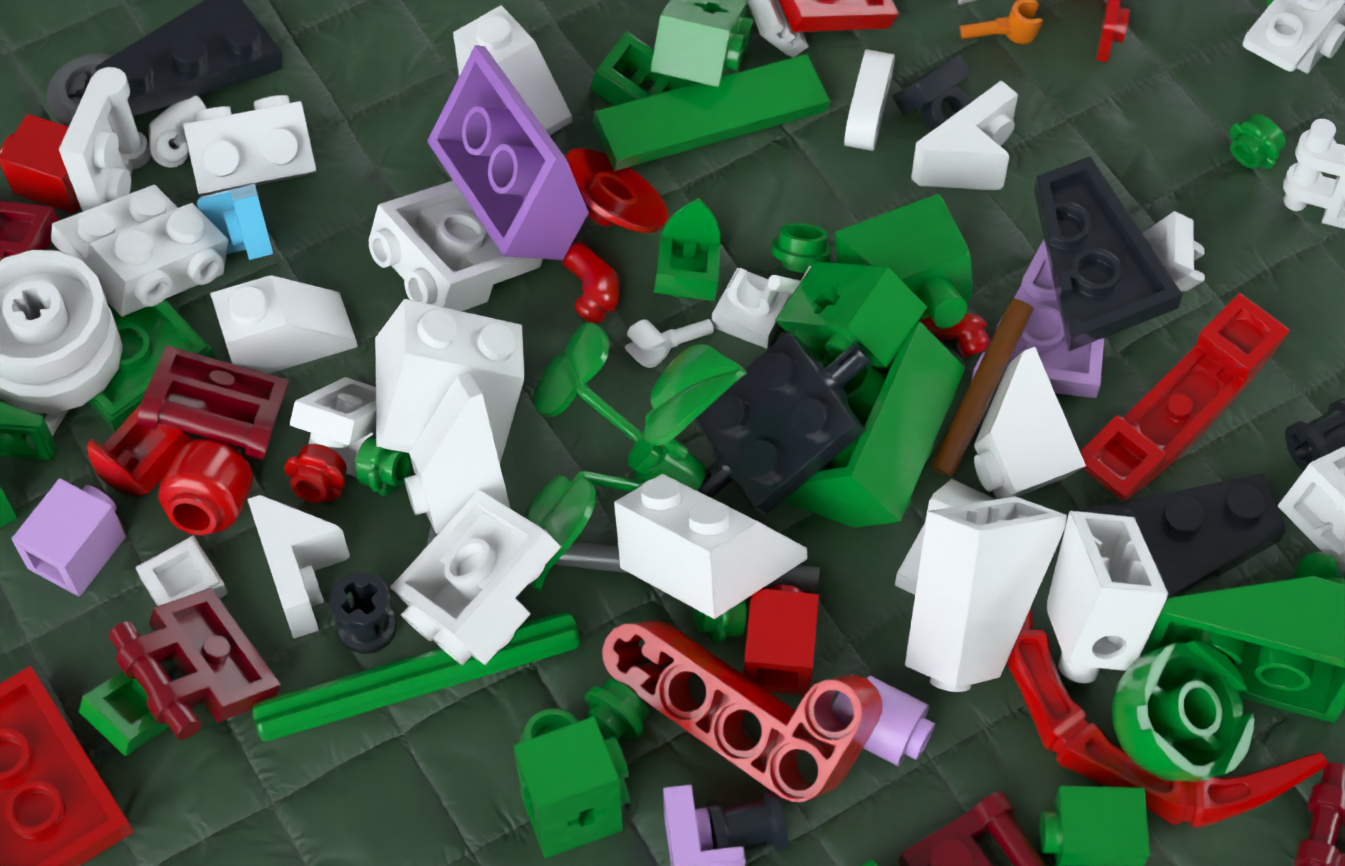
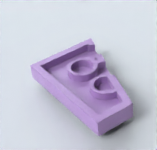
(1068, 372)

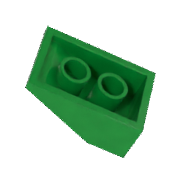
(1276, 634)

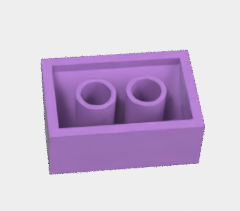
(507, 164)

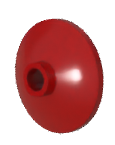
(618, 195)

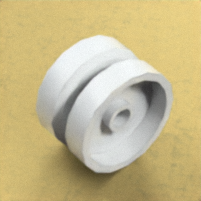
(54, 332)

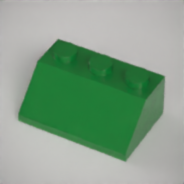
(901, 418)

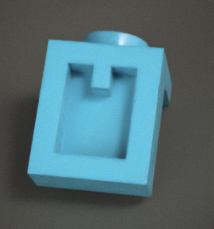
(239, 219)

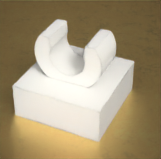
(1176, 249)
(749, 309)

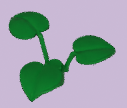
(677, 398)

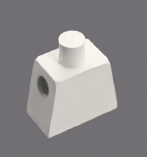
(1103, 595)

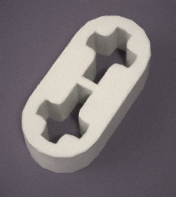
(869, 100)

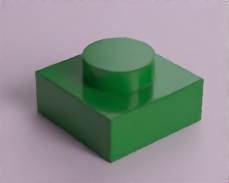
(121, 713)

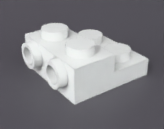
(143, 247)
(441, 248)
(470, 577)

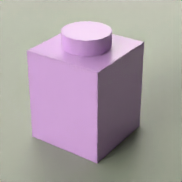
(70, 536)

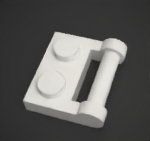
(93, 155)

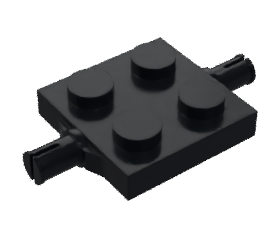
(781, 422)

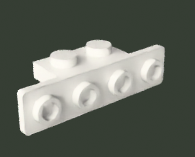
(1298, 32)

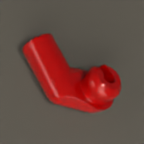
(599, 284)
(968, 333)

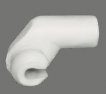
(167, 132)

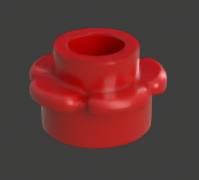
(316, 473)

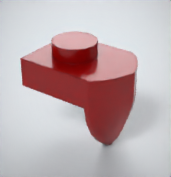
(135, 455)

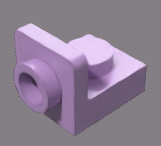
(690, 833)

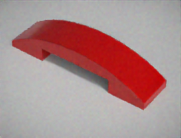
(1186, 400)

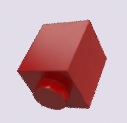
(36, 166)
(781, 639)

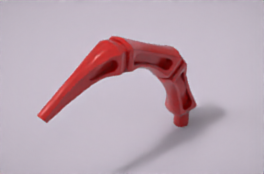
(1093, 754)

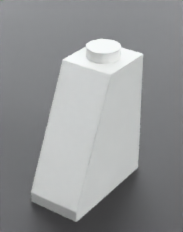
(977, 587)

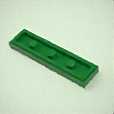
(708, 113)

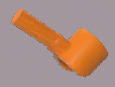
(1018, 26)

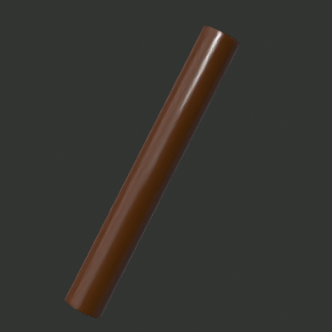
(982, 388)

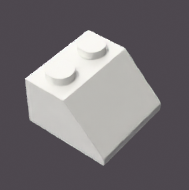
(423, 354)
(698, 546)

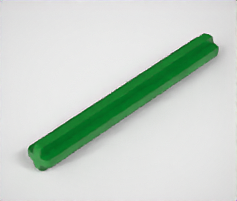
(407, 679)

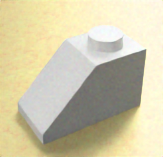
(519, 60)
(281, 323)
(1025, 433)
(455, 456)

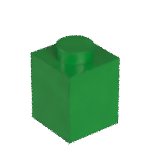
(1096, 827)

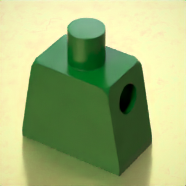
(922, 250)

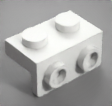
(249, 145)

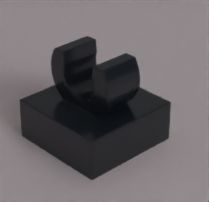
(933, 89)

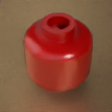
(205, 487)

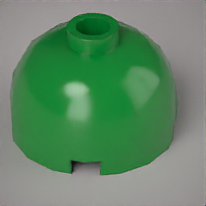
(1182, 713)

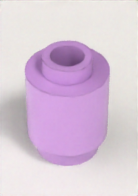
(901, 728)

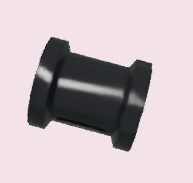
(1315, 433)
(367, 609)
(749, 824)

